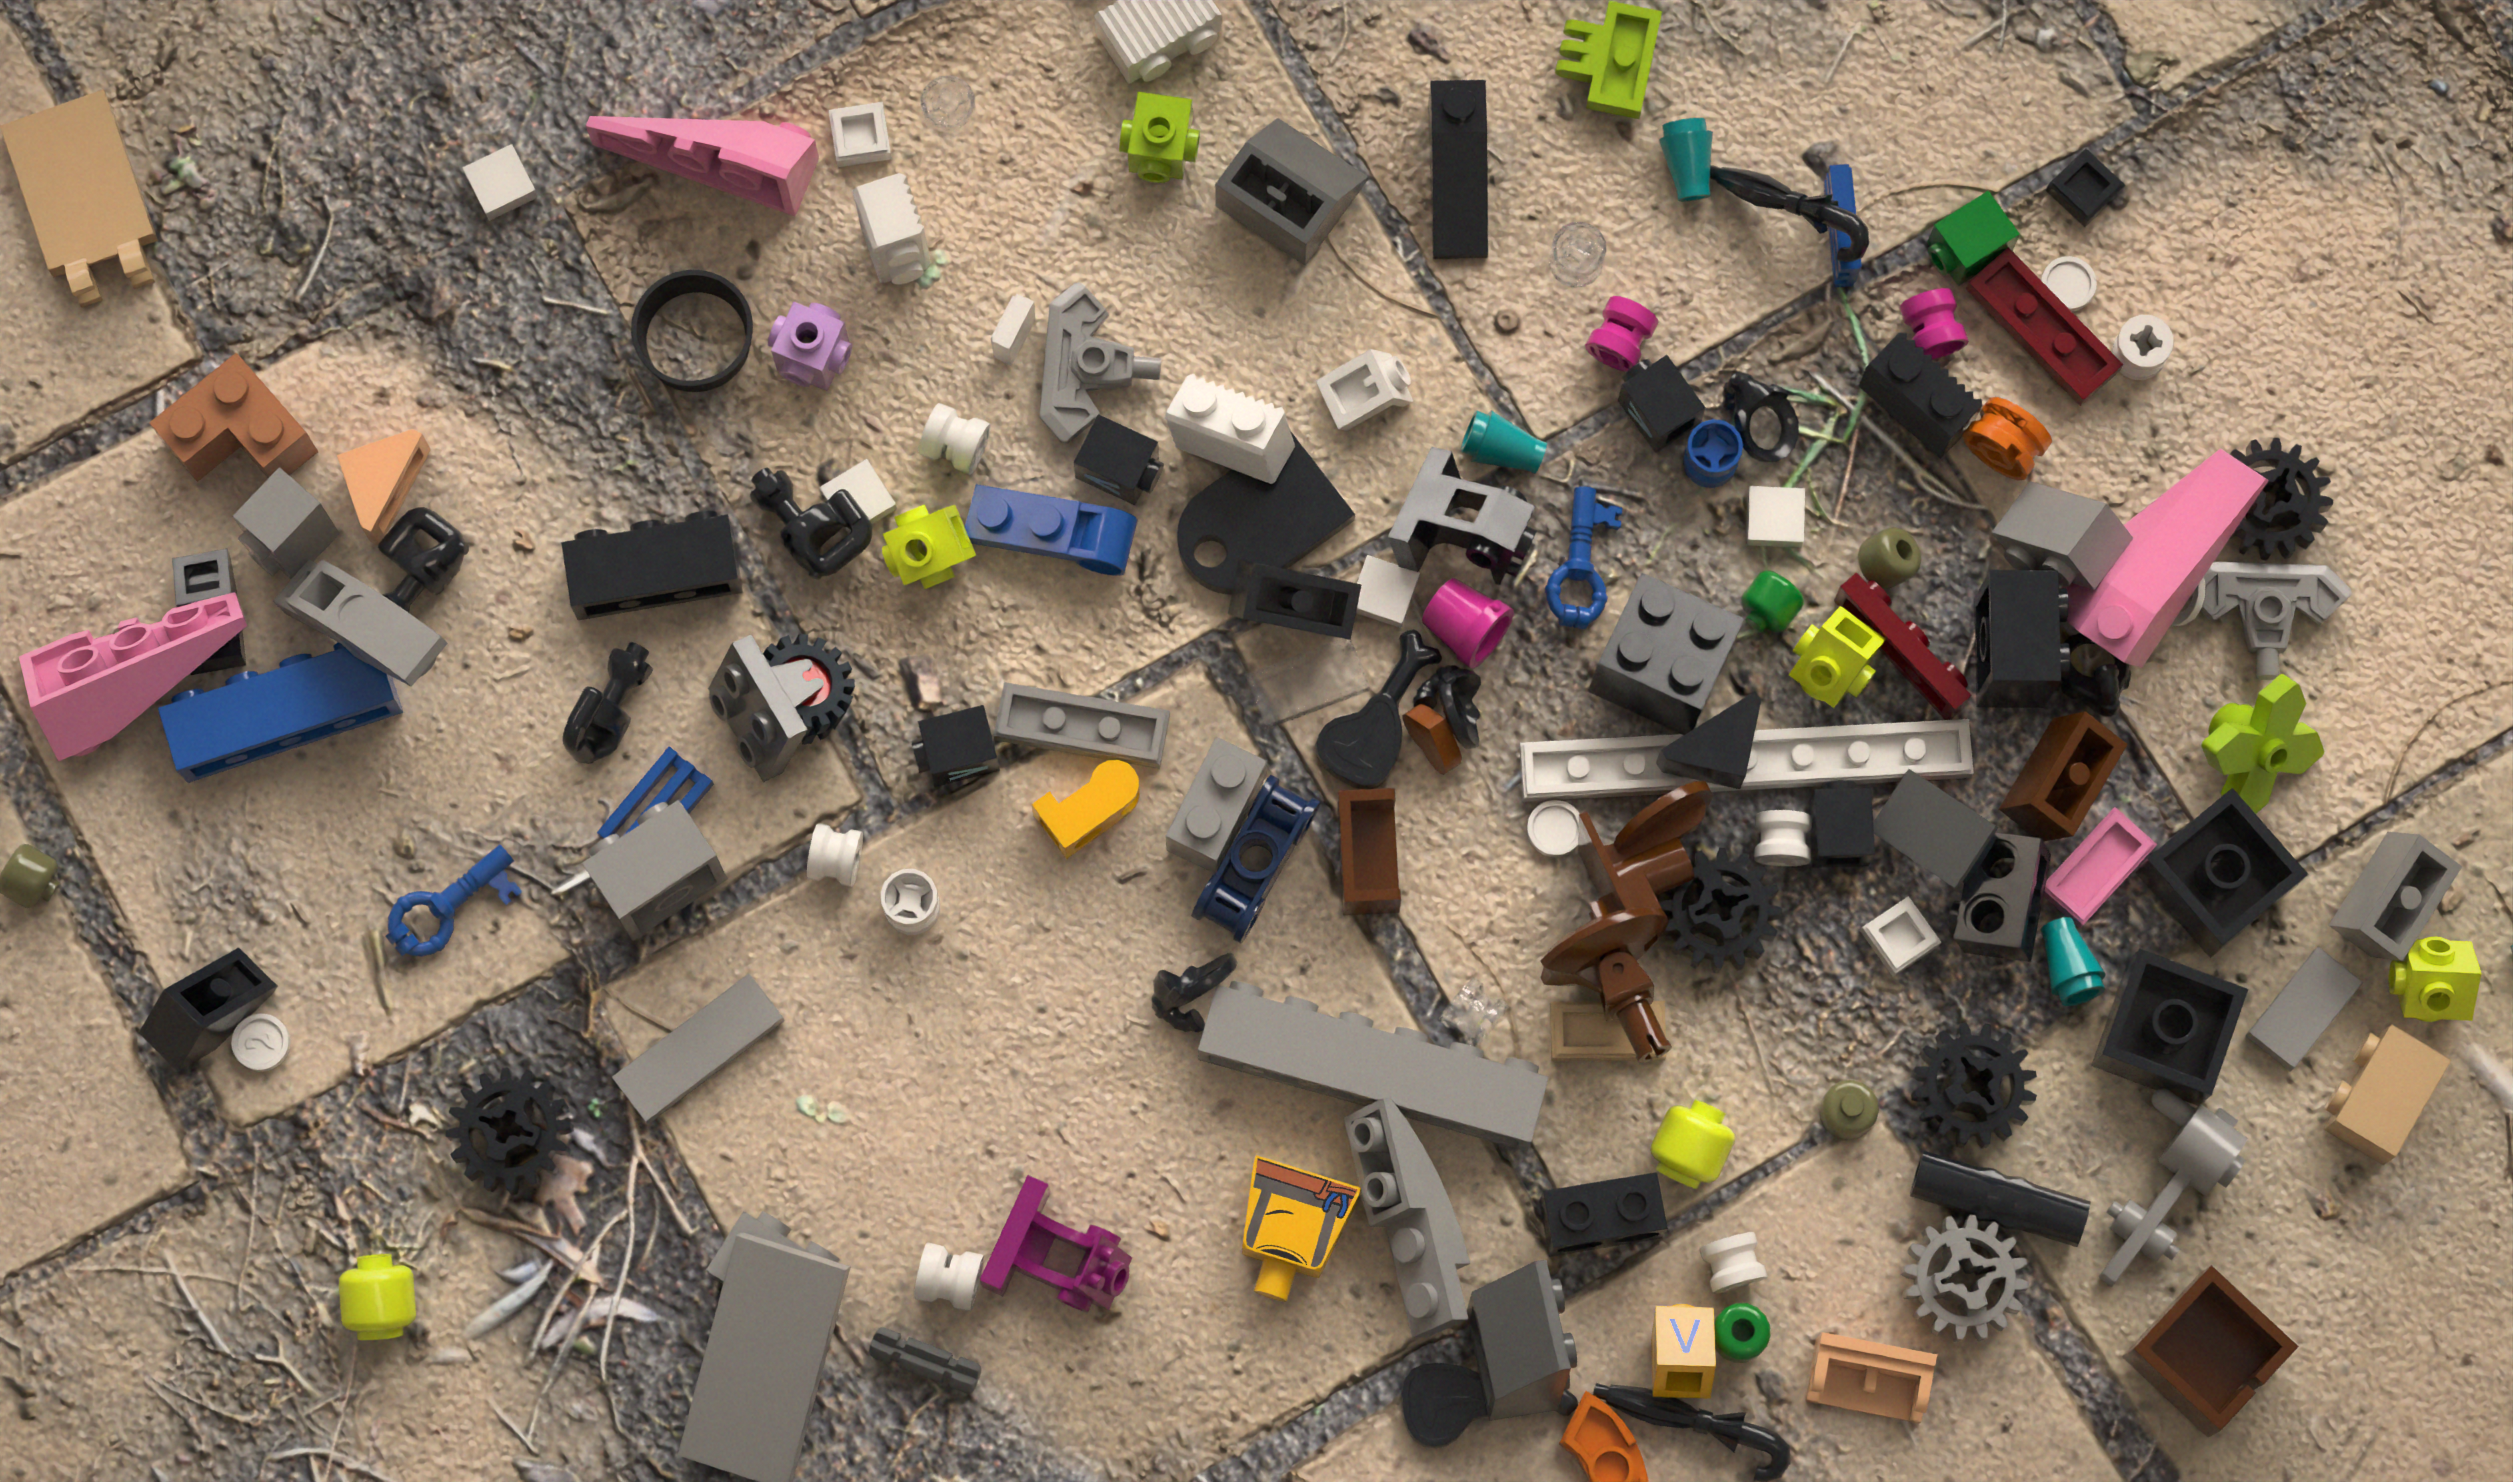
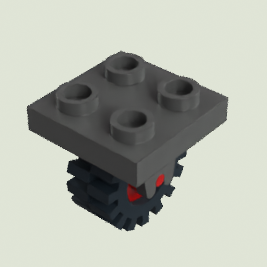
(780, 698)

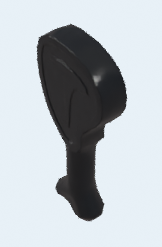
(1367, 743)
(1444, 1401)

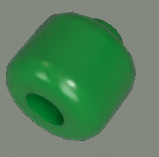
(1771, 602)
(1741, 1332)

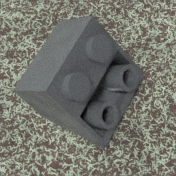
(1287, 189)
(1521, 1342)

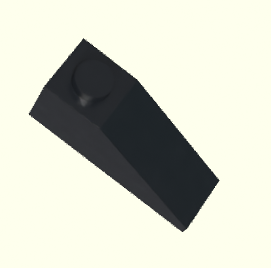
(1458, 168)

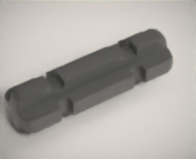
(925, 1360)

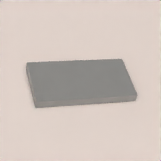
(763, 1360)

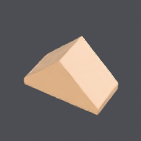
(381, 478)

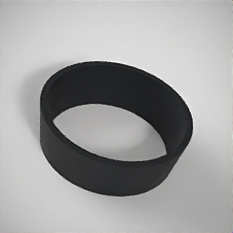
(678, 284)

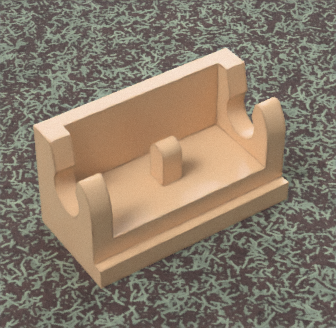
(1870, 1377)

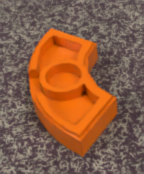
(1603, 1443)

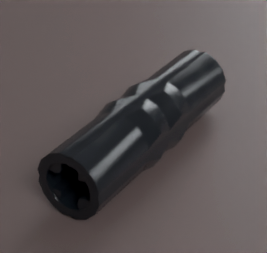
(2000, 1198)

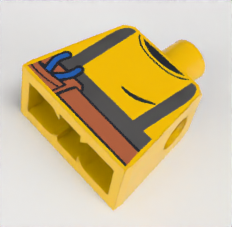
(1293, 1223)

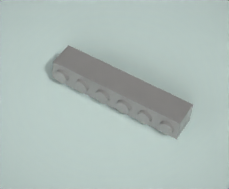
(1365, 1064)

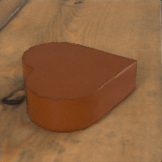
(1434, 737)

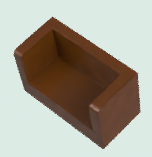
(1368, 851)

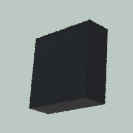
(2085, 187)

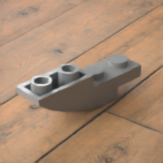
(361, 621)
(1411, 1202)

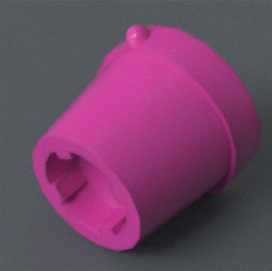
(1467, 621)

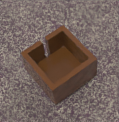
(2209, 1348)

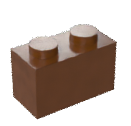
(2063, 776)

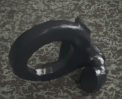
(1746, 397)
(1456, 692)
(2097, 692)
(1176, 991)

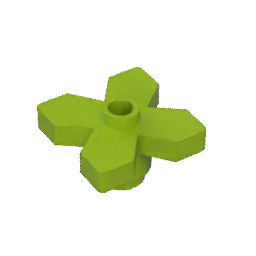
(2261, 741)

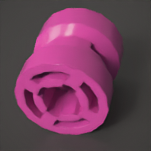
(1934, 322)
(1621, 333)

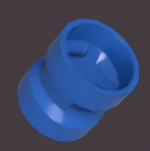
(1713, 441)

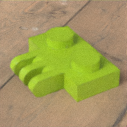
(1612, 57)

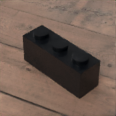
(651, 565)

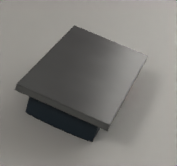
(1935, 830)

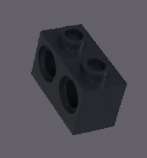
(2015, 895)
(1603, 1214)

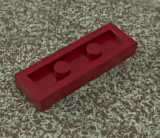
(2044, 326)
(1906, 646)

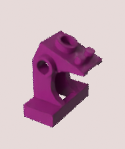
(1026, 1244)

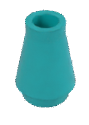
(1688, 157)
(1500, 443)
(2071, 964)

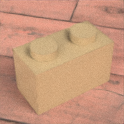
(2385, 1094)

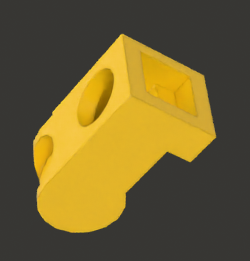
(1091, 809)

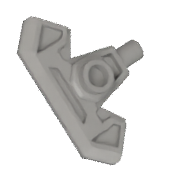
(1083, 363)
(2268, 601)

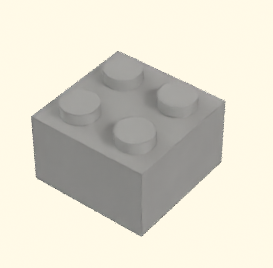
(654, 868)

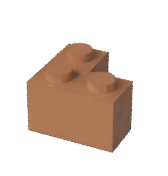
(232, 412)

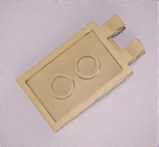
(81, 192)

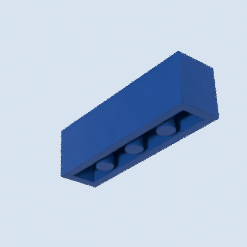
(275, 711)

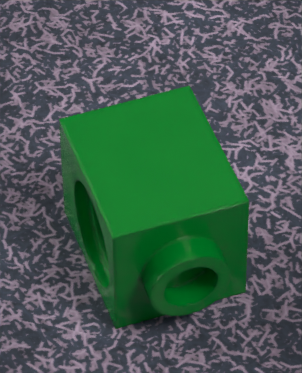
(1971, 238)

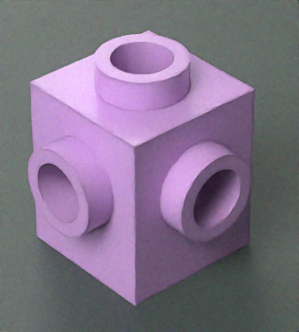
(814, 361)

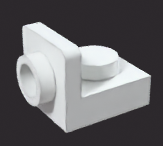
(1365, 388)

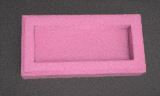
(2097, 867)

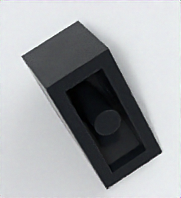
(205, 1008)

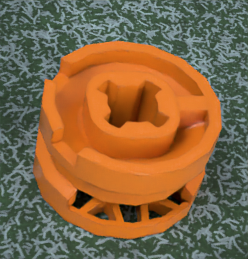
(2007, 438)

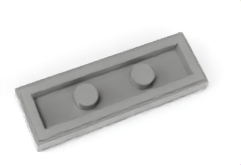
(1081, 725)
(698, 1048)

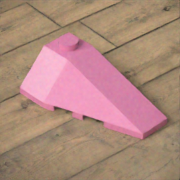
(97, 686)

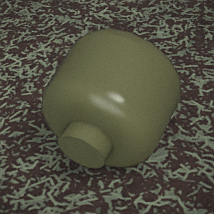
(1889, 557)
(29, 876)
(1849, 1109)

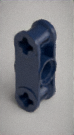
(1275, 823)

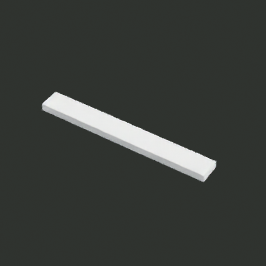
(1776, 760)

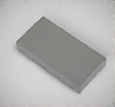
(2304, 1009)

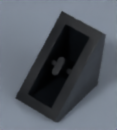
(1717, 748)

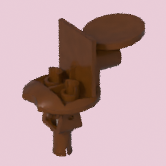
(1627, 915)

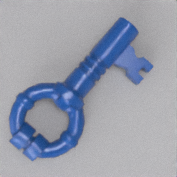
(1578, 567)
(443, 905)

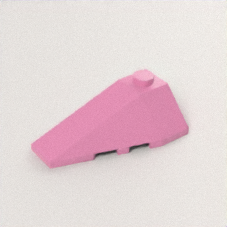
(737, 157)
(2166, 559)

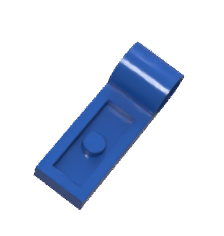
(1052, 527)

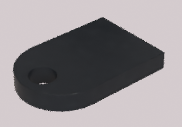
(1261, 520)

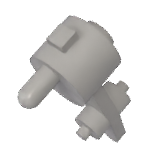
(2198, 1155)

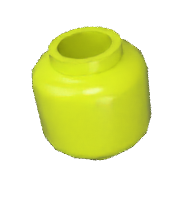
(1692, 1144)
(377, 1298)

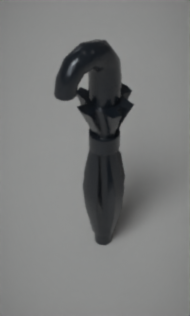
(1817, 210)
(1727, 1428)

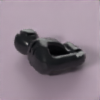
(810, 529)
(427, 567)
(597, 720)

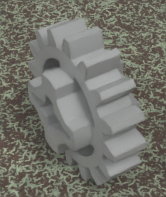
(1972, 1303)

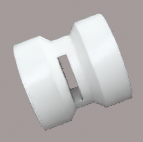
(954, 438)
(904, 893)
(948, 1277)

